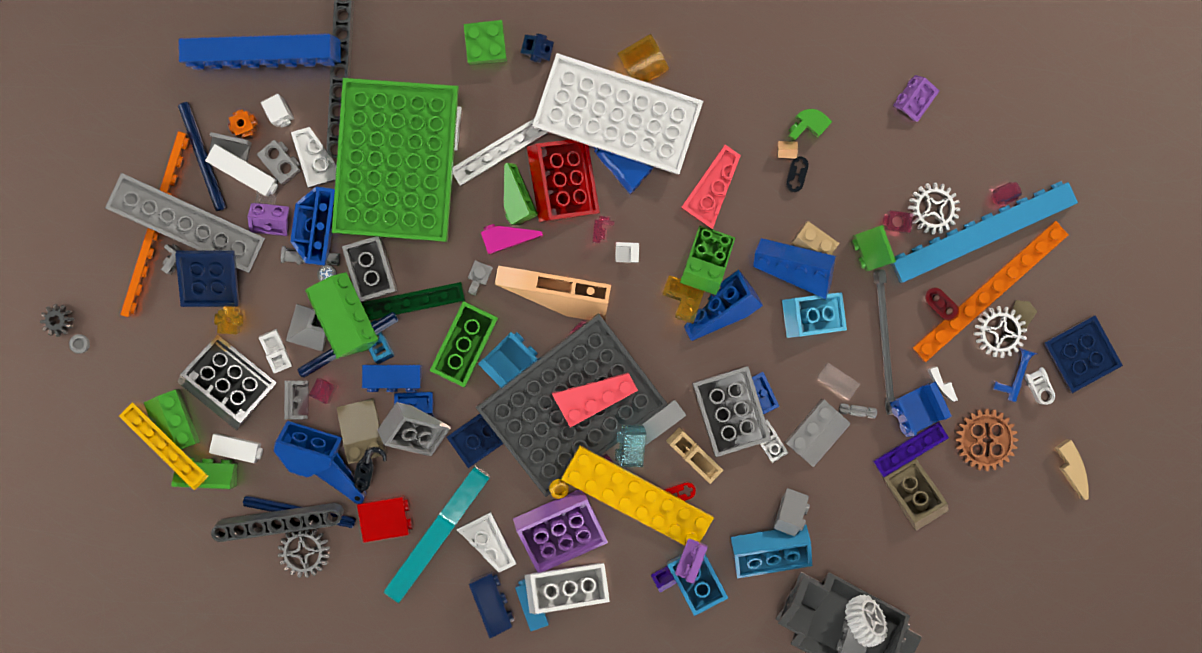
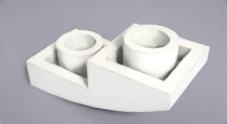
(774, 447)

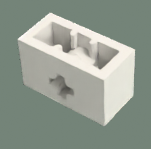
(277, 111)

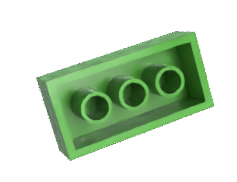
(464, 344)

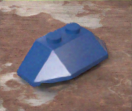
(313, 225)

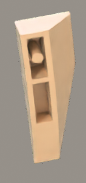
(561, 294)

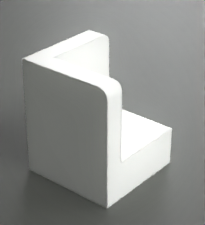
(627, 252)

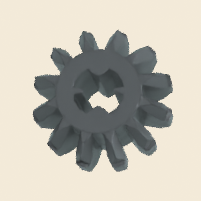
(63, 317)

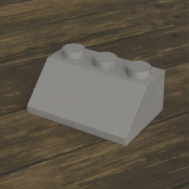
(817, 432)

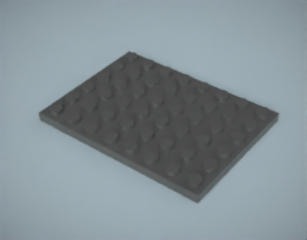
(531, 420)

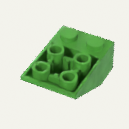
(707, 260)

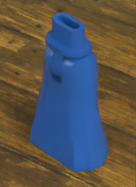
(626, 170)

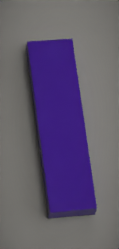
(910, 449)

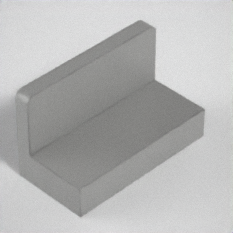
(234, 145)

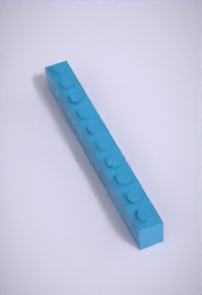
(984, 232)

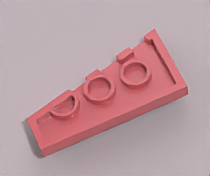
(709, 193)
(589, 399)

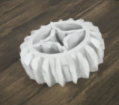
(939, 215)
(998, 340)
(866, 621)

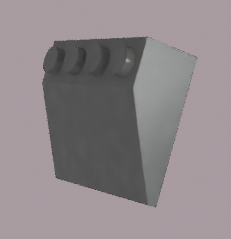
(226, 382)

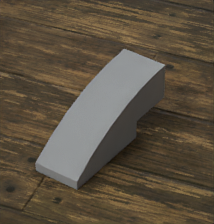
(663, 420)

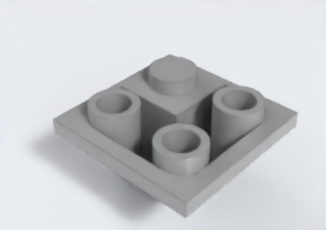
(306, 329)

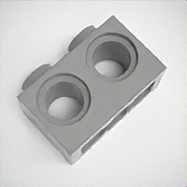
(276, 165)

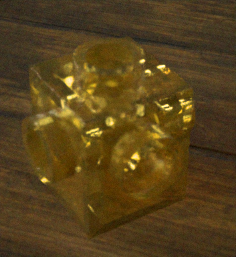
(224, 325)

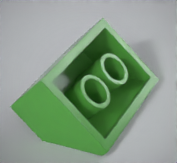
(173, 418)
(220, 474)

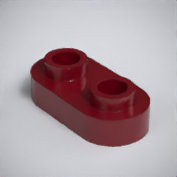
(943, 304)

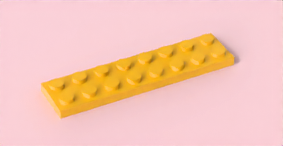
(636, 497)

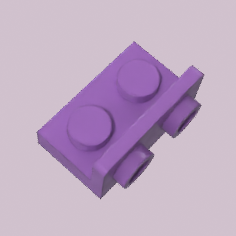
(916, 97)
(268, 219)
(691, 560)

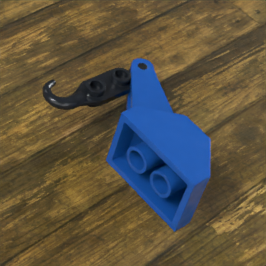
(315, 453)

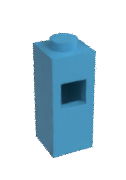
(534, 621)

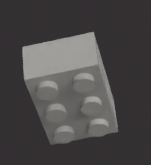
(369, 268)

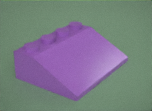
(560, 531)

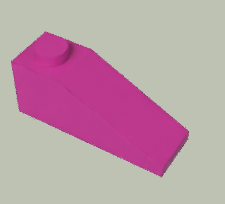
(504, 237)

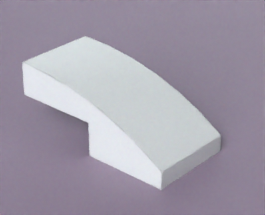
(275, 351)
(945, 388)

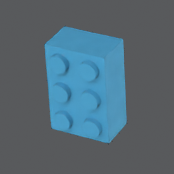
(706, 589)

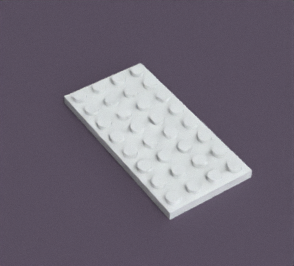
(617, 113)

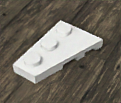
(314, 159)
(489, 541)

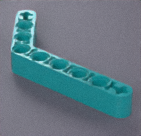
(436, 535)

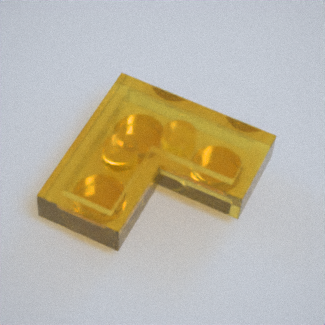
(688, 297)

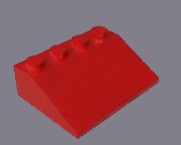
(562, 180)

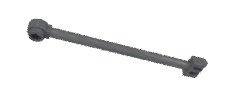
(880, 279)

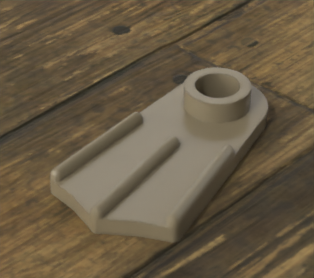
(1027, 312)

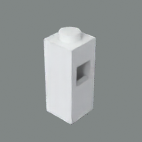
(235, 448)

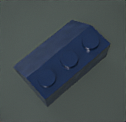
(491, 603)

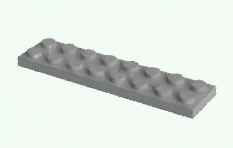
(182, 221)

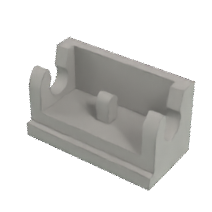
(296, 399)

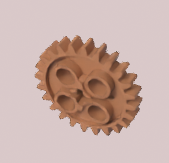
(1003, 439)

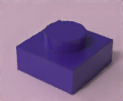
(663, 579)

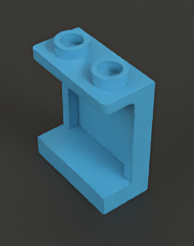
(508, 359)

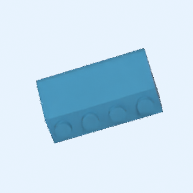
(771, 552)

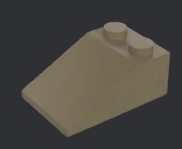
(359, 429)
(916, 494)

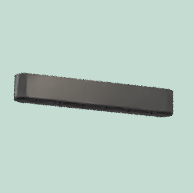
(271, 528)

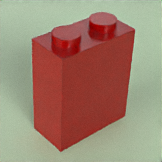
(384, 518)

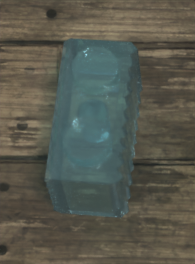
(631, 446)

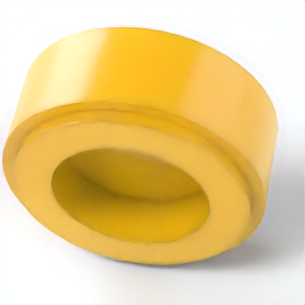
(558, 489)

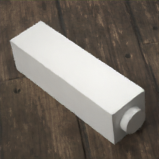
(242, 170)

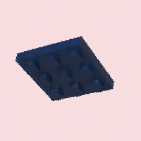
(207, 278)
(1083, 354)

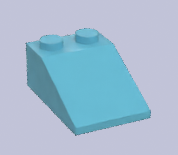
(814, 315)

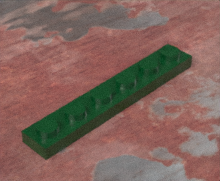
(414, 301)

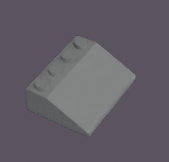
(731, 411)

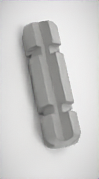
(858, 411)

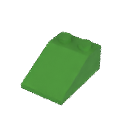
(873, 248)

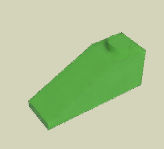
(517, 199)

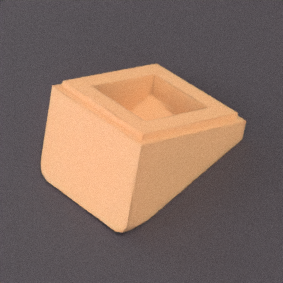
(787, 149)

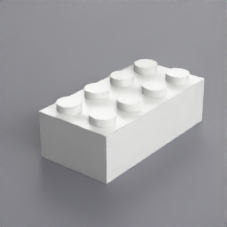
(566, 588)

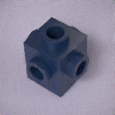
(537, 47)

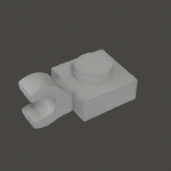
(479, 274)

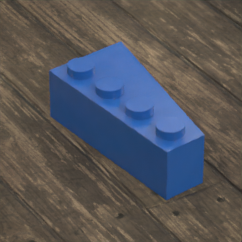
(796, 266)

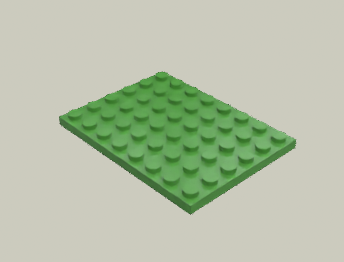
(395, 159)

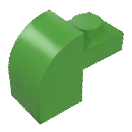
(812, 120)

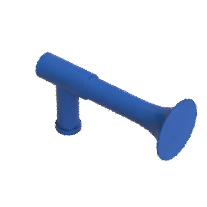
(1014, 390)

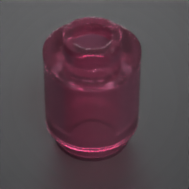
(1006, 193)

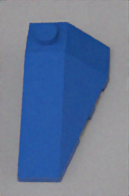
(732, 303)

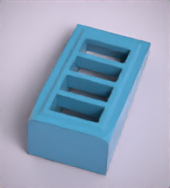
(384, 356)

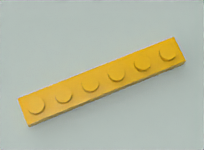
(163, 446)

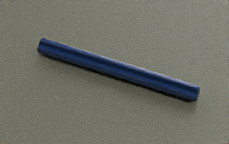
(201, 155)
(329, 355)
(272, 506)

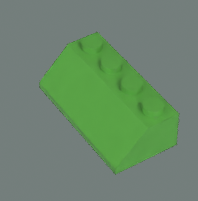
(342, 315)

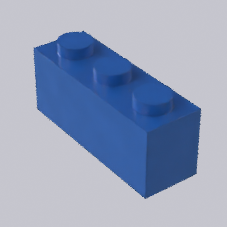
(391, 377)

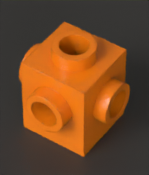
(249, 124)

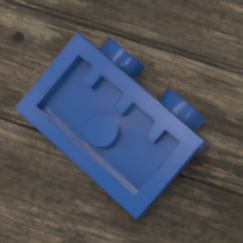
(765, 394)
(420, 400)

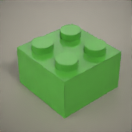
(485, 42)

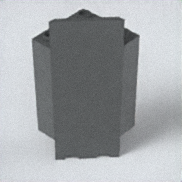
(818, 613)

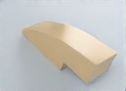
(694, 455)
(1073, 468)

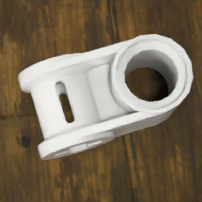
(1039, 385)

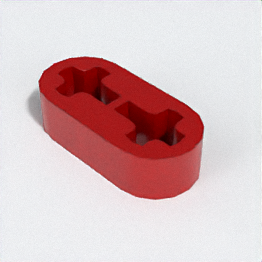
(680, 487)

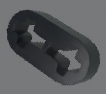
(801, 175)

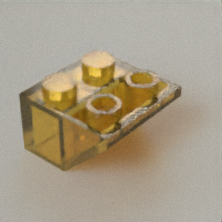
(643, 60)

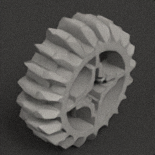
(304, 559)

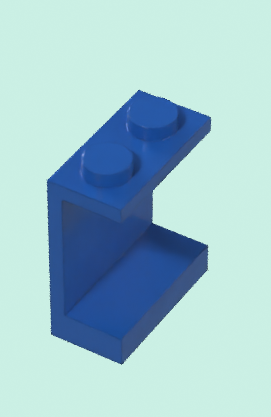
(920, 409)

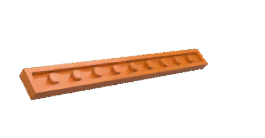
(147, 251)
(991, 290)

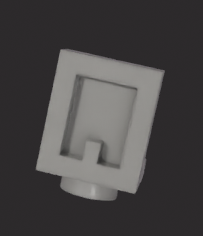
(170, 261)

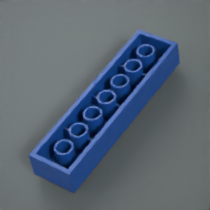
(260, 50)

